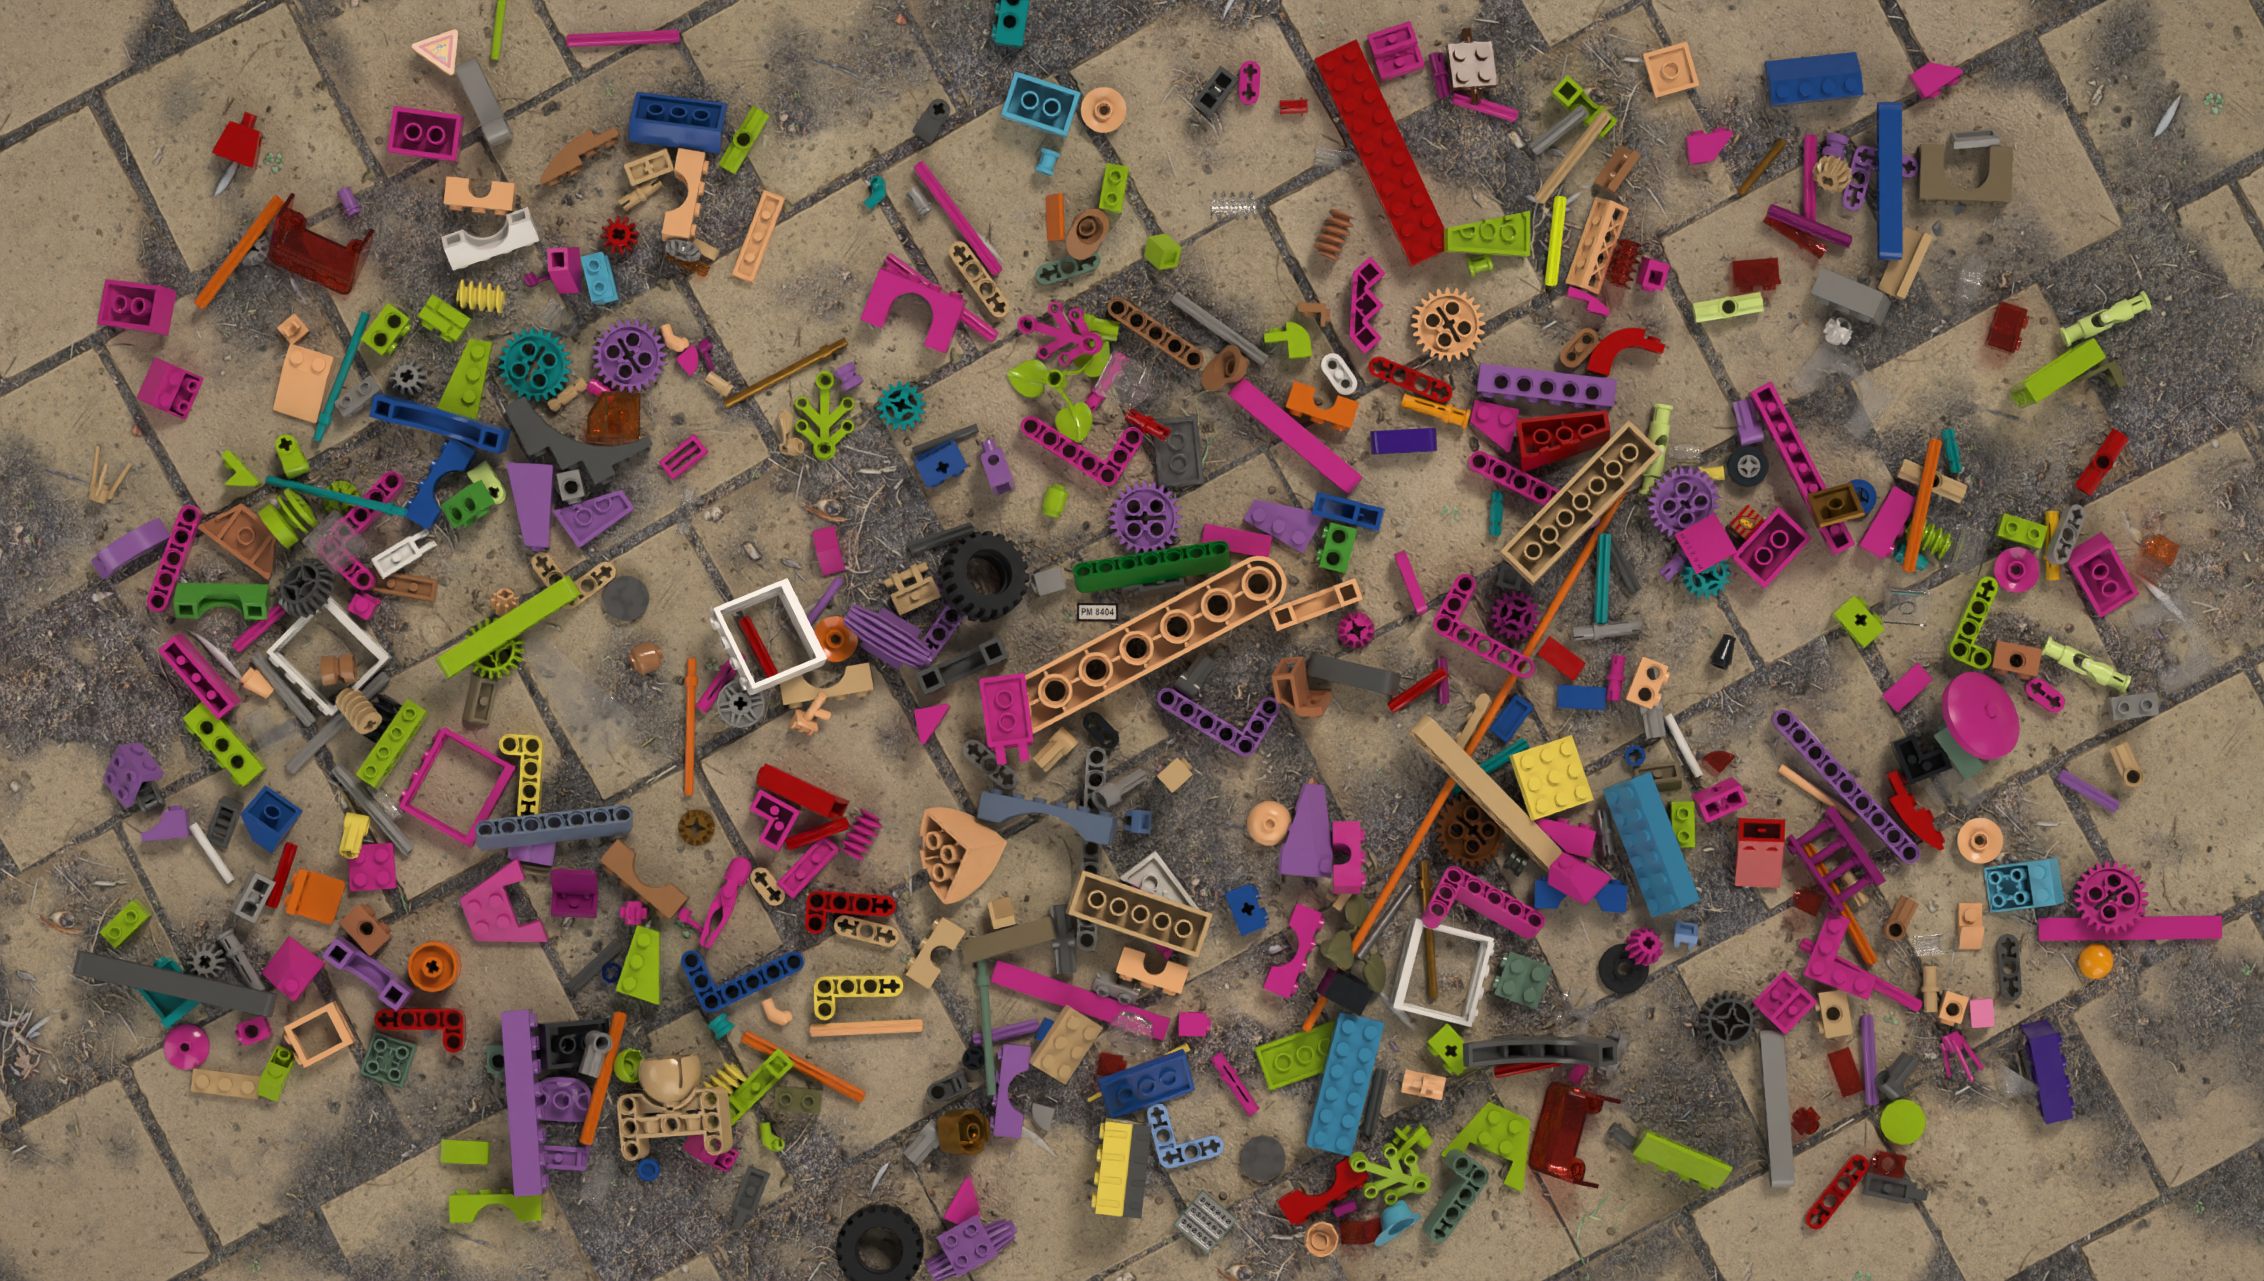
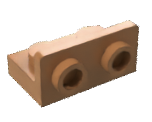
(1617, 169)

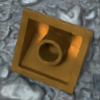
(1835, 505)

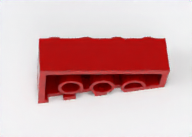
(1559, 437)

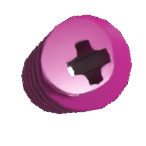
(861, 834)

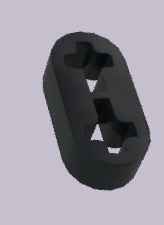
(1096, 734)

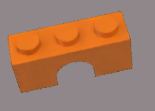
(1340, 414)

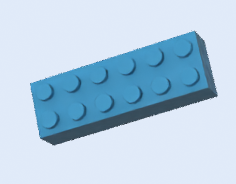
(1651, 844)
(1344, 1083)

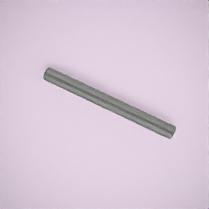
(332, 727)

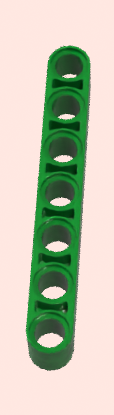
(1152, 566)

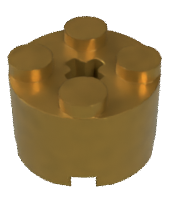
(963, 1132)

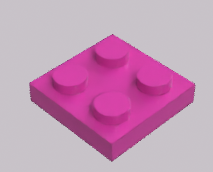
(373, 868)

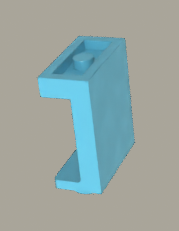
(599, 278)

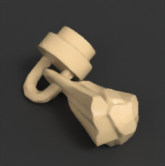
(794, 445)

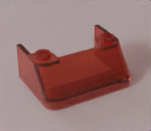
(314, 255)
(1561, 1129)

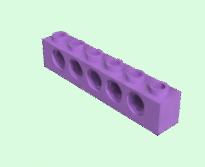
(1605, 387)

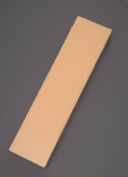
(758, 236)

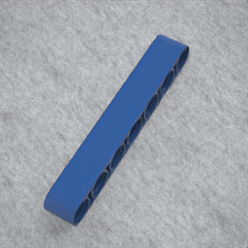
(1889, 181)

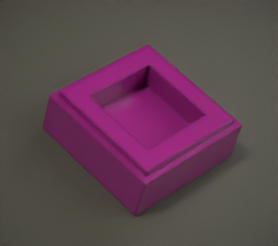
(1344, 1207)

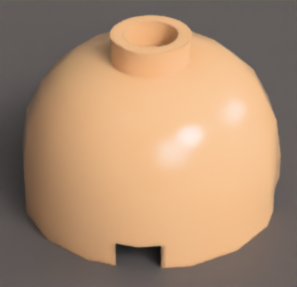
(1268, 823)

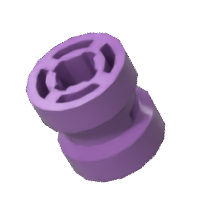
(1835, 145)
(848, 376)

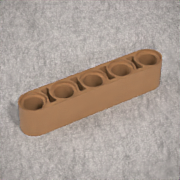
(1148, 324)

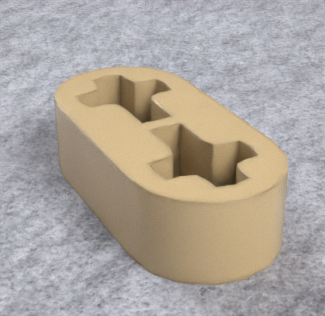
(706, 250)
(762, 889)

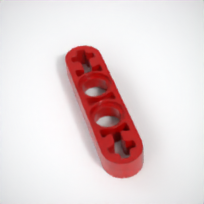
(1411, 376)
(1840, 1194)

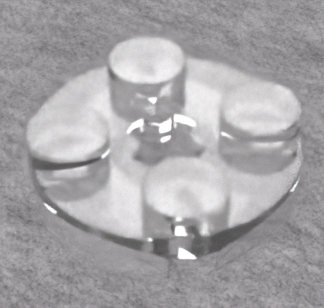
(1130, 1022)

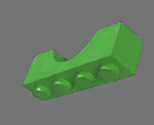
(196, 598)

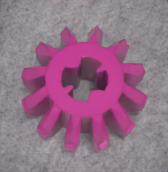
(1644, 946)

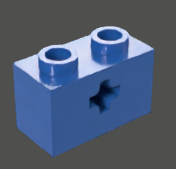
(928, 463)
(1245, 922)

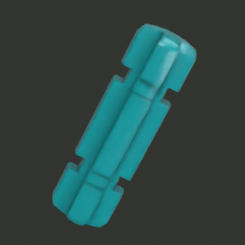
(1952, 451)
(1496, 513)

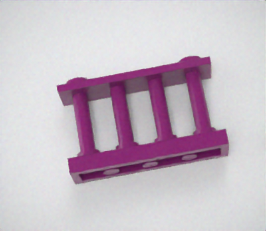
(1857, 858)

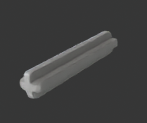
(1559, 129)

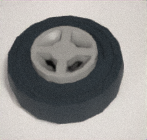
(1756, 466)

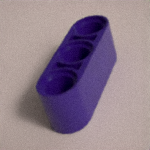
(1403, 441)

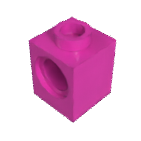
(261, 1023)
(1193, 1024)

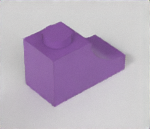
(173, 824)

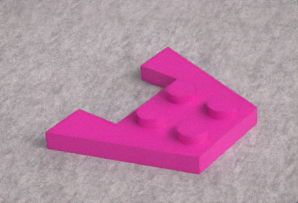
(492, 913)

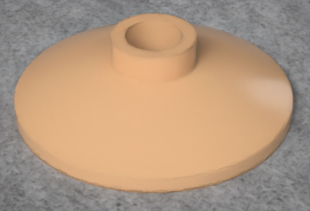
(1106, 98)
(1991, 844)

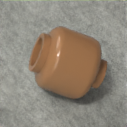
(645, 658)

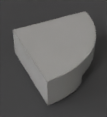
(1042, 1115)

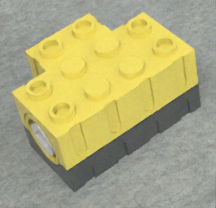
(1122, 1168)

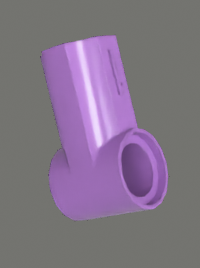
(1748, 428)

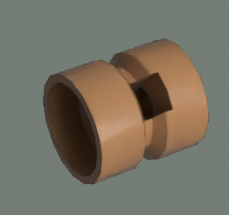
(338, 669)

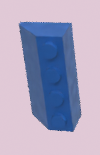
(1813, 79)
(677, 122)

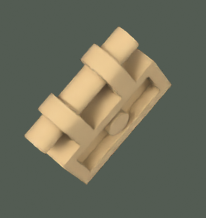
(913, 595)

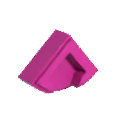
(689, 360)

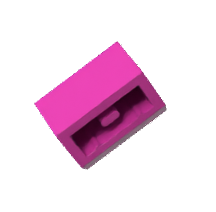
(170, 388)

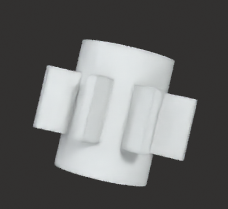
(1838, 331)

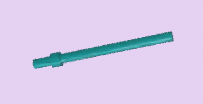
(325, 418)

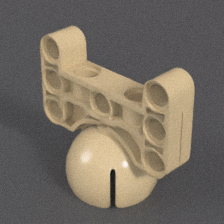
(672, 1090)

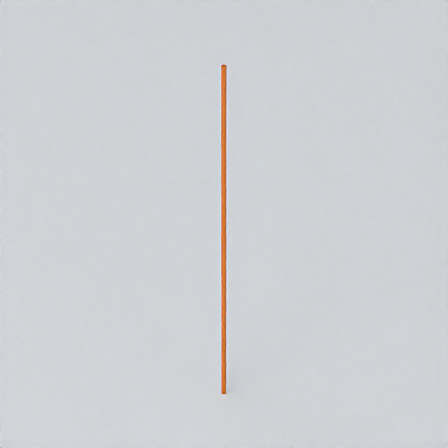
(1471, 747)

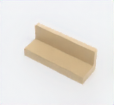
(1901, 273)

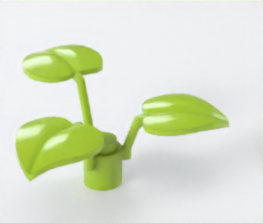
(1031, 376)

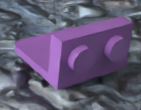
(128, 770)

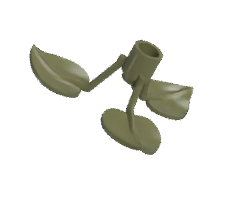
(1340, 948)

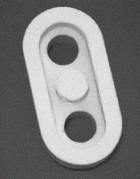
(1338, 374)

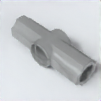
(1653, 718)

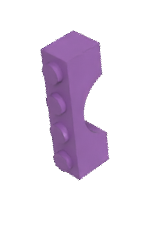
(1008, 1119)

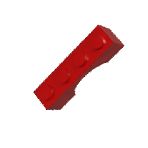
(1299, 1205)

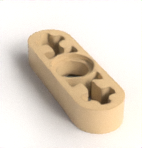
(851, 921)

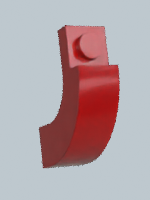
(1603, 354)

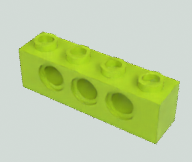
(221, 729)
(392, 744)

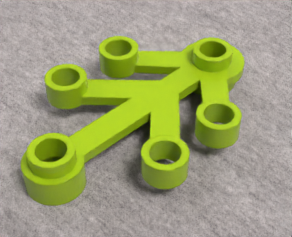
(825, 419)
(1392, 1175)

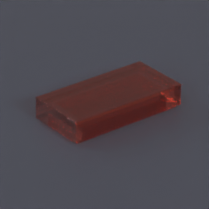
(1845, 1072)

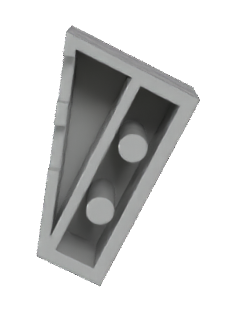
(1851, 297)

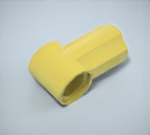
(354, 829)

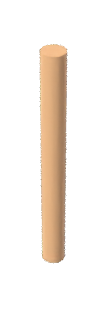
(1816, 792)

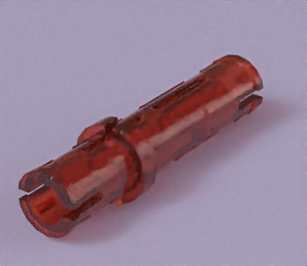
(1797, 236)

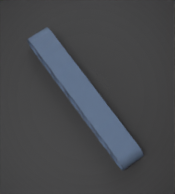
(545, 834)

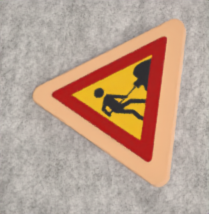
(439, 50)

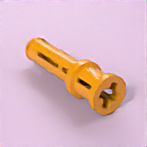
(1446, 413)

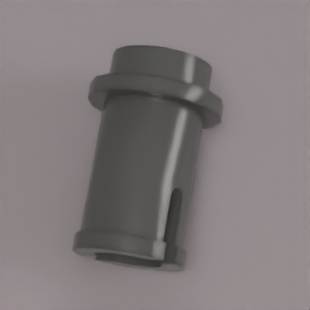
(1621, 1135)

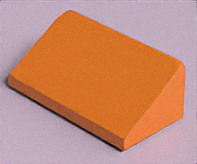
(1055, 217)

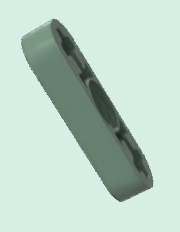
(1053, 278)

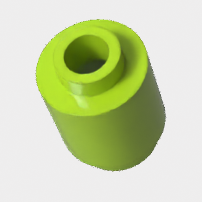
(1054, 500)

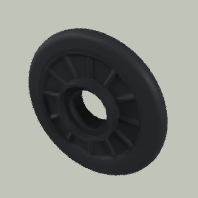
(1612, 979)

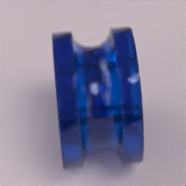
(610, 965)

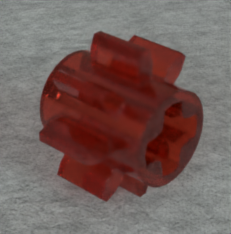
(1805, 1121)

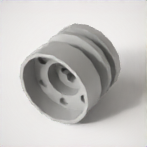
(749, 714)

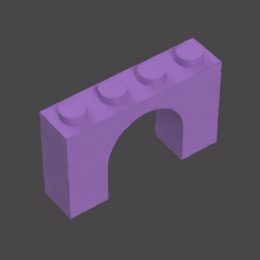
(348, 956)

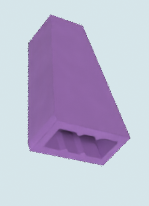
(533, 499)

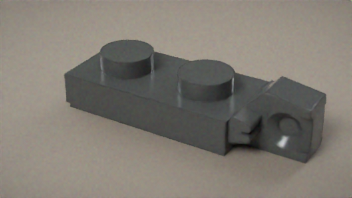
(1153, 589)
(1892, 1188)
(749, 1195)

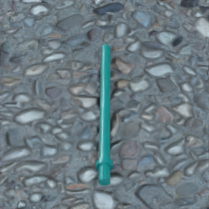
(390, 508)

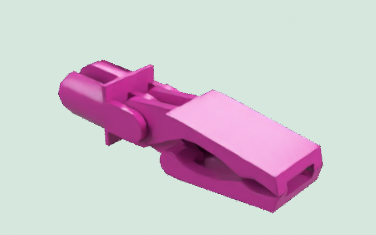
(736, 875)

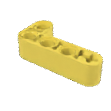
(525, 778)
(859, 990)

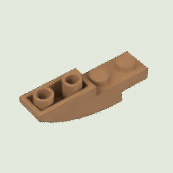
(569, 159)

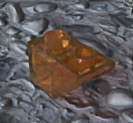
(2160, 550)

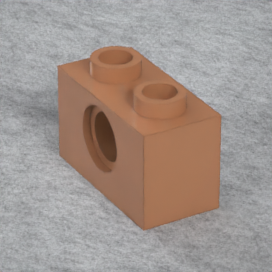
(2029, 659)
(353, 925)

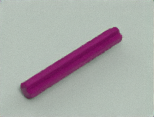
(1809, 225)

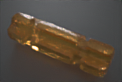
(701, 269)

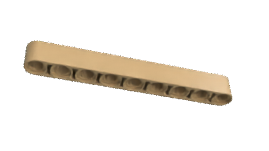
(1485, 792)

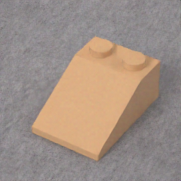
(304, 383)

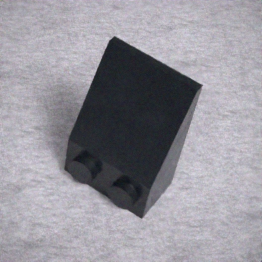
(563, 1041)

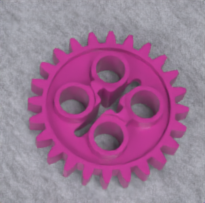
(2123, 913)

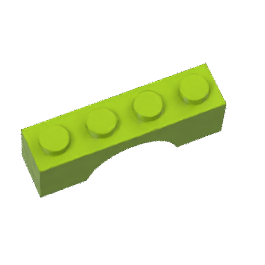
(466, 1206)

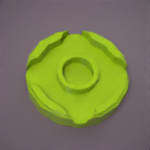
(1902, 1121)

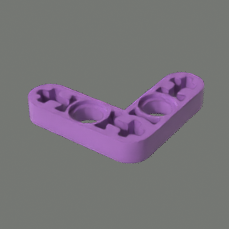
(1865, 168)

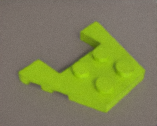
(1500, 1133)

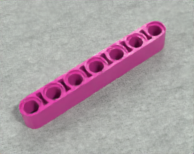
(1295, 436)

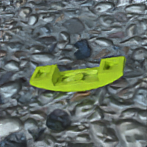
(758, 1084)

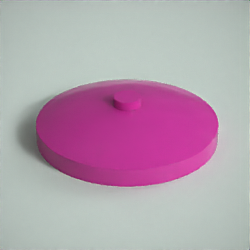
(1980, 716)

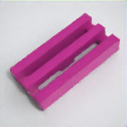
(698, 445)

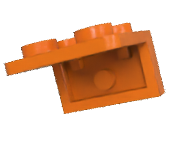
(314, 896)

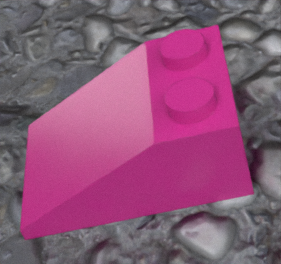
(137, 307)
(2101, 574)

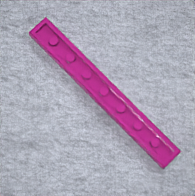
(2148, 929)
(1075, 997)

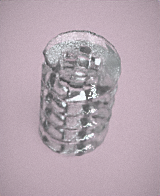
(1232, 205)

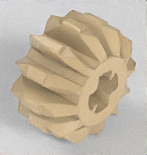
(1832, 174)

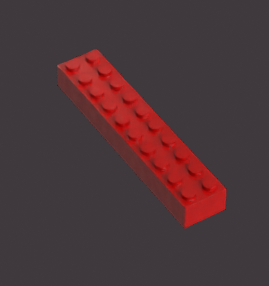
(1382, 152)

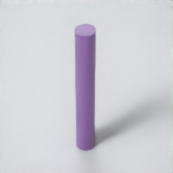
(824, 600)

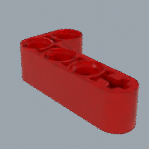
(850, 908)
(421, 1024)

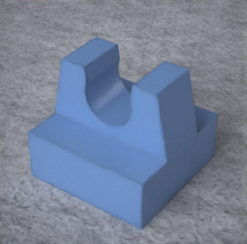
(1140, 821)
(1685, 933)

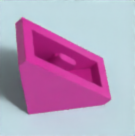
(828, 550)

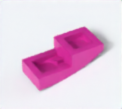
(1593, 305)
(1907, 687)

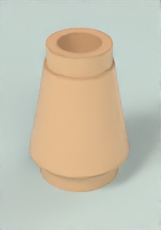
(255, 682)

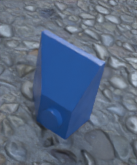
(270, 818)

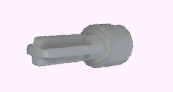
(1110, 794)

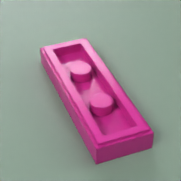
(1239, 540)
(807, 867)

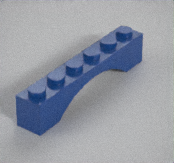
(421, 416)

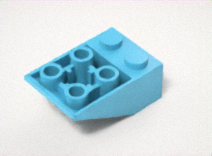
(2024, 885)

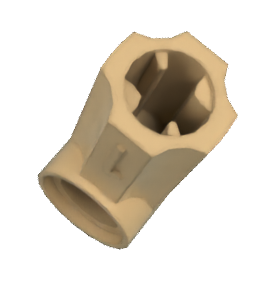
(1059, 745)
(2126, 762)

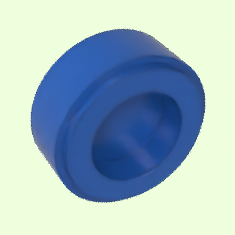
(648, 1169)

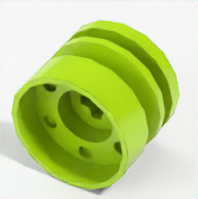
(288, 517)

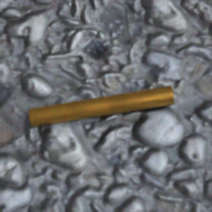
(1761, 167)

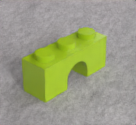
(1571, 96)

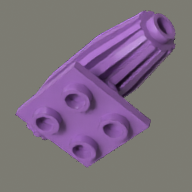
(889, 637)
(969, 1247)

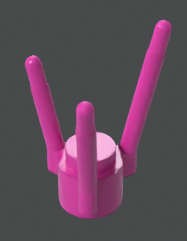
(1953, 1043)

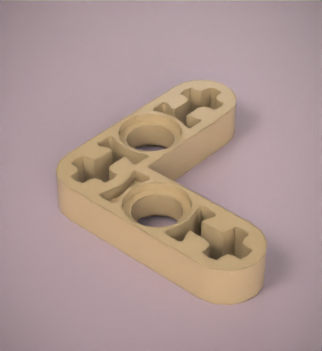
(550, 563)

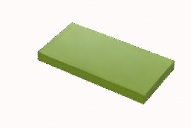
(1295, 1055)

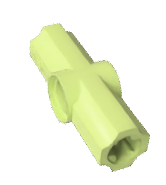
(1713, 310)

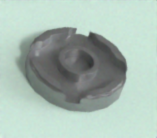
(626, 598)
(1262, 1158)

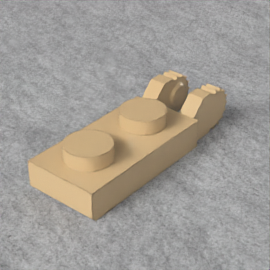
(1473, 720)

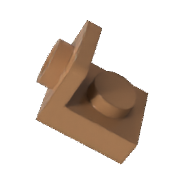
(1311, 309)

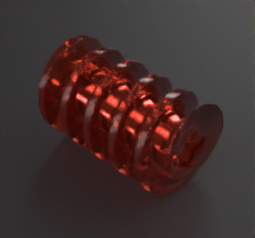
(1623, 263)

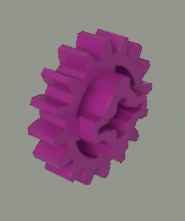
(1520, 625)

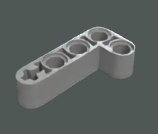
(484, 102)

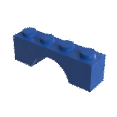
(454, 457)
(1610, 898)

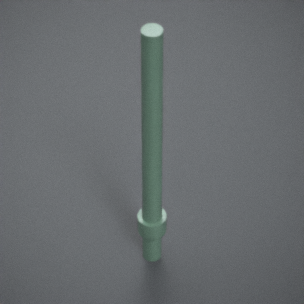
(983, 982)

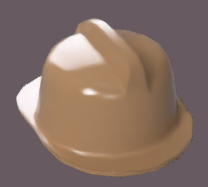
(1086, 233)
(1225, 368)

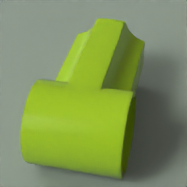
(1105, 328)

